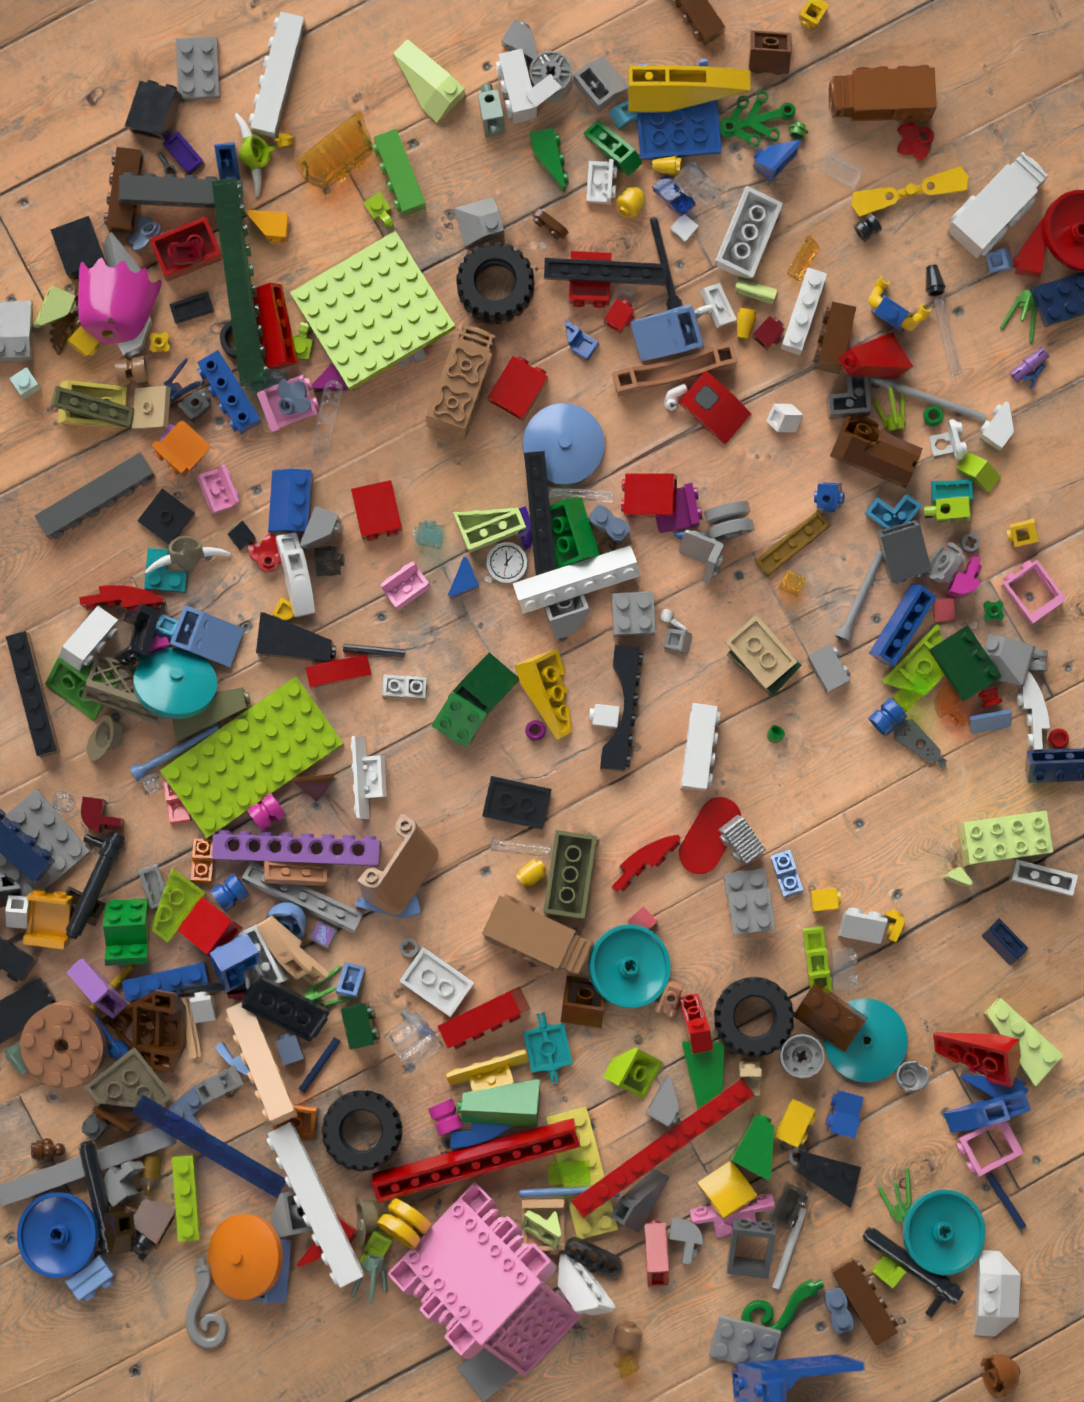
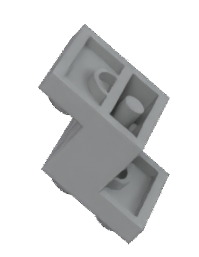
(749, 901)

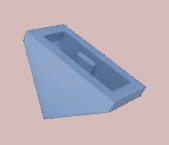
(350, 980)

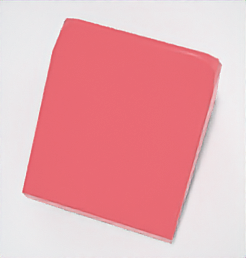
(943, 610)
(643, 918)

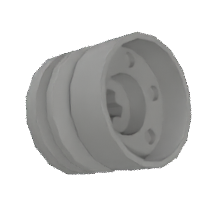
(556, 63)
(813, 1052)

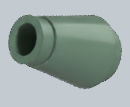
(14, 1056)

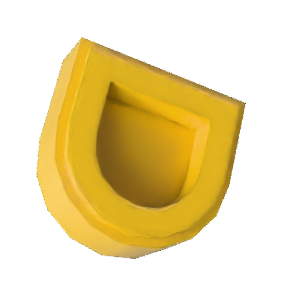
(284, 610)

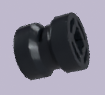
(867, 227)

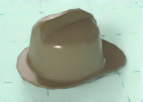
(104, 737)
(367, 1217)

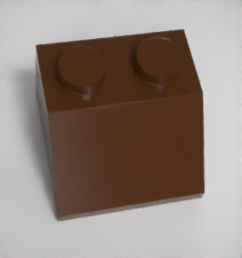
(769, 52)
(582, 1003)

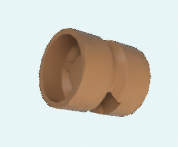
(138, 367)

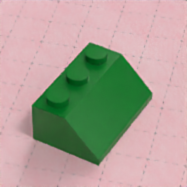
(571, 533)

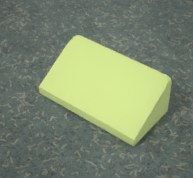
(755, 290)

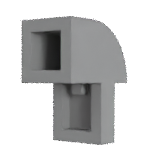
(218, 1085)
(119, 1185)
(686, 1231)

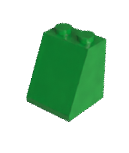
(756, 1146)

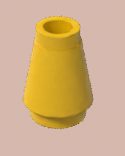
(668, 165)
(745, 322)

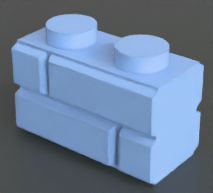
(90, 1278)

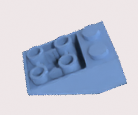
(666, 333)
(207, 636)

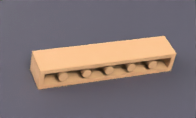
(262, 1065)

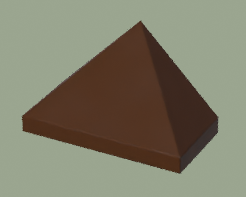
(315, 785)

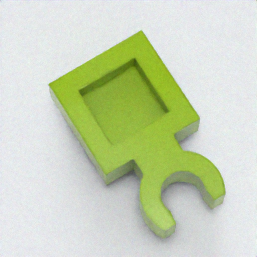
(376, 1245)

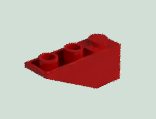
(696, 1023)

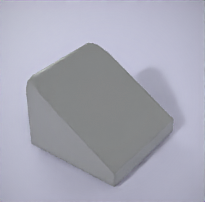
(678, 640)

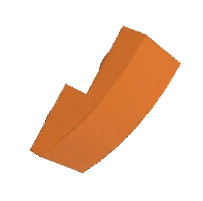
(202, 861)

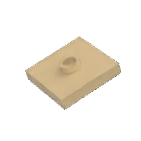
(151, 407)

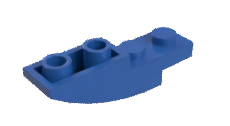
(988, 1112)

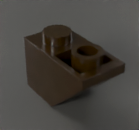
(119, 1231)

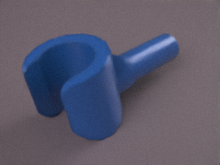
(1035, 375)

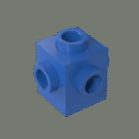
(835, 492)

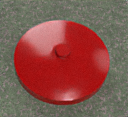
(1065, 229)

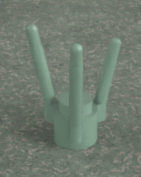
(374, 1265)

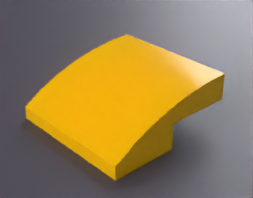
(727, 1190)

